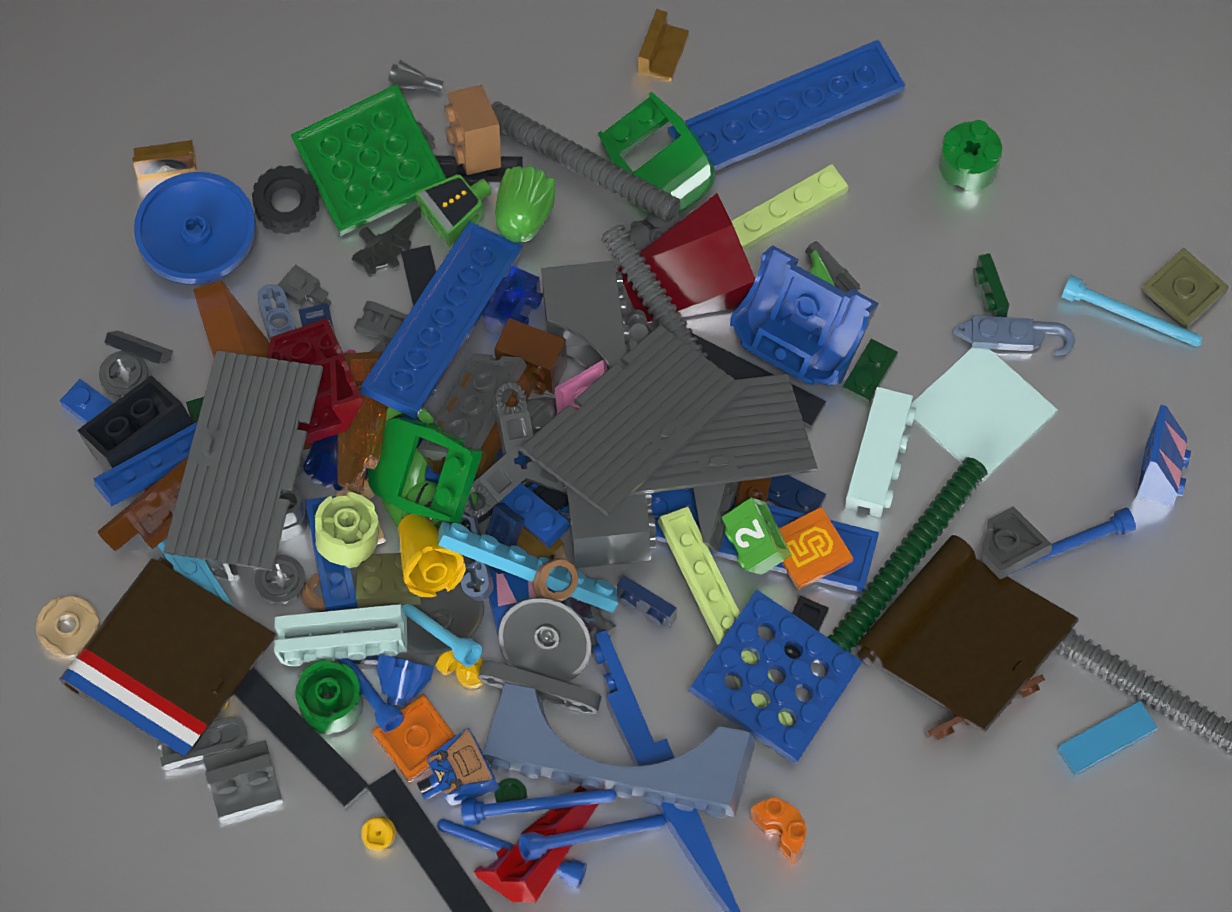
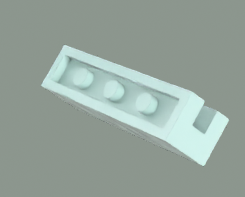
(879, 451)
(341, 634)

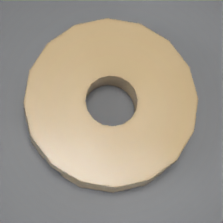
(62, 609)

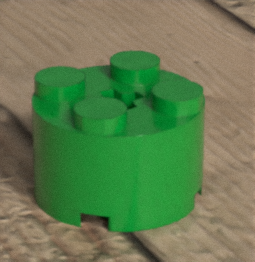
(970, 155)
(329, 714)

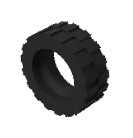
(285, 221)

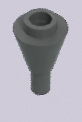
(410, 78)

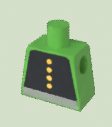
(452, 205)

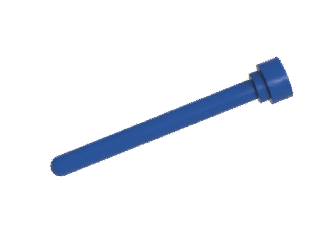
(1121, 522)
(387, 715)
(476, 811)
(534, 845)
(571, 872)

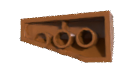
(227, 322)

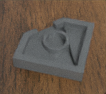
(1012, 543)

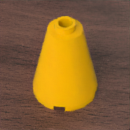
(424, 563)

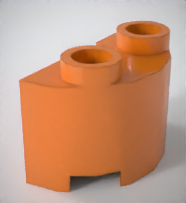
(786, 821)

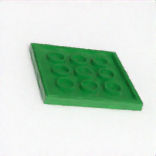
(368, 159)

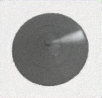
(451, 610)
(545, 639)

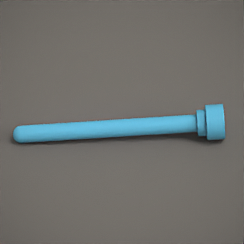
(1076, 290)
(464, 650)

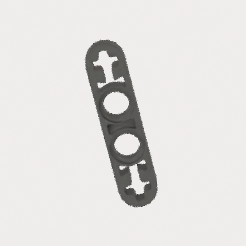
(548, 689)

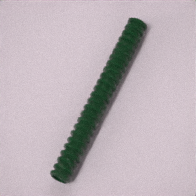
(908, 554)

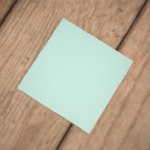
(982, 409)

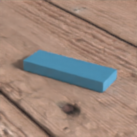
(1107, 738)

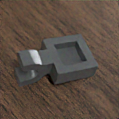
(303, 286)

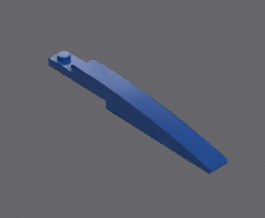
(634, 732)

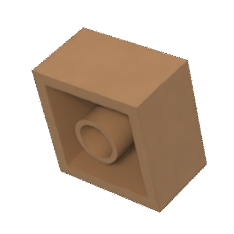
(473, 130)

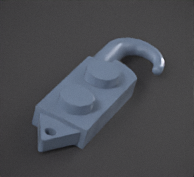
(1012, 333)

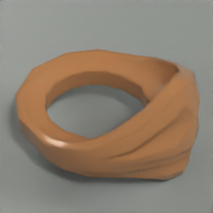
(541, 576)
(309, 597)

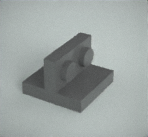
(242, 780)

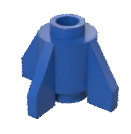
(402, 678)

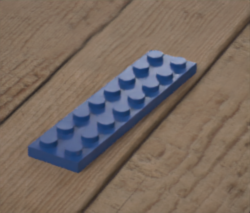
(796, 105)
(441, 320)

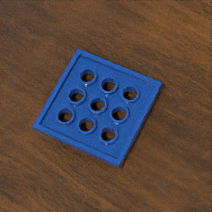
(754, 679)

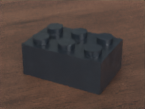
(134, 423)

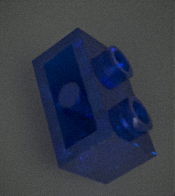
(514, 299)

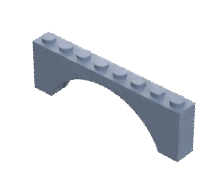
(702, 779)

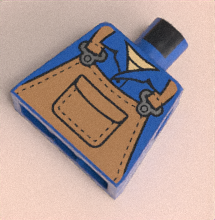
(459, 771)

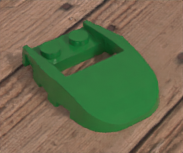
(679, 168)
(396, 456)

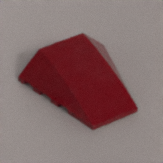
(698, 263)
(337, 392)

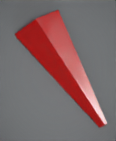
(524, 879)

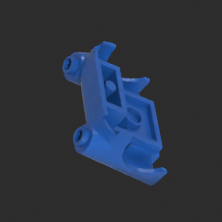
(801, 320)

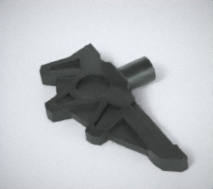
(386, 247)

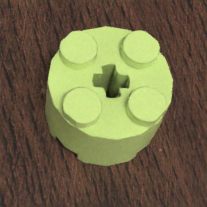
(346, 529)

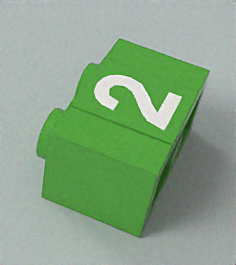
(755, 536)

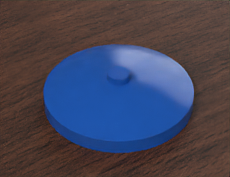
(195, 227)

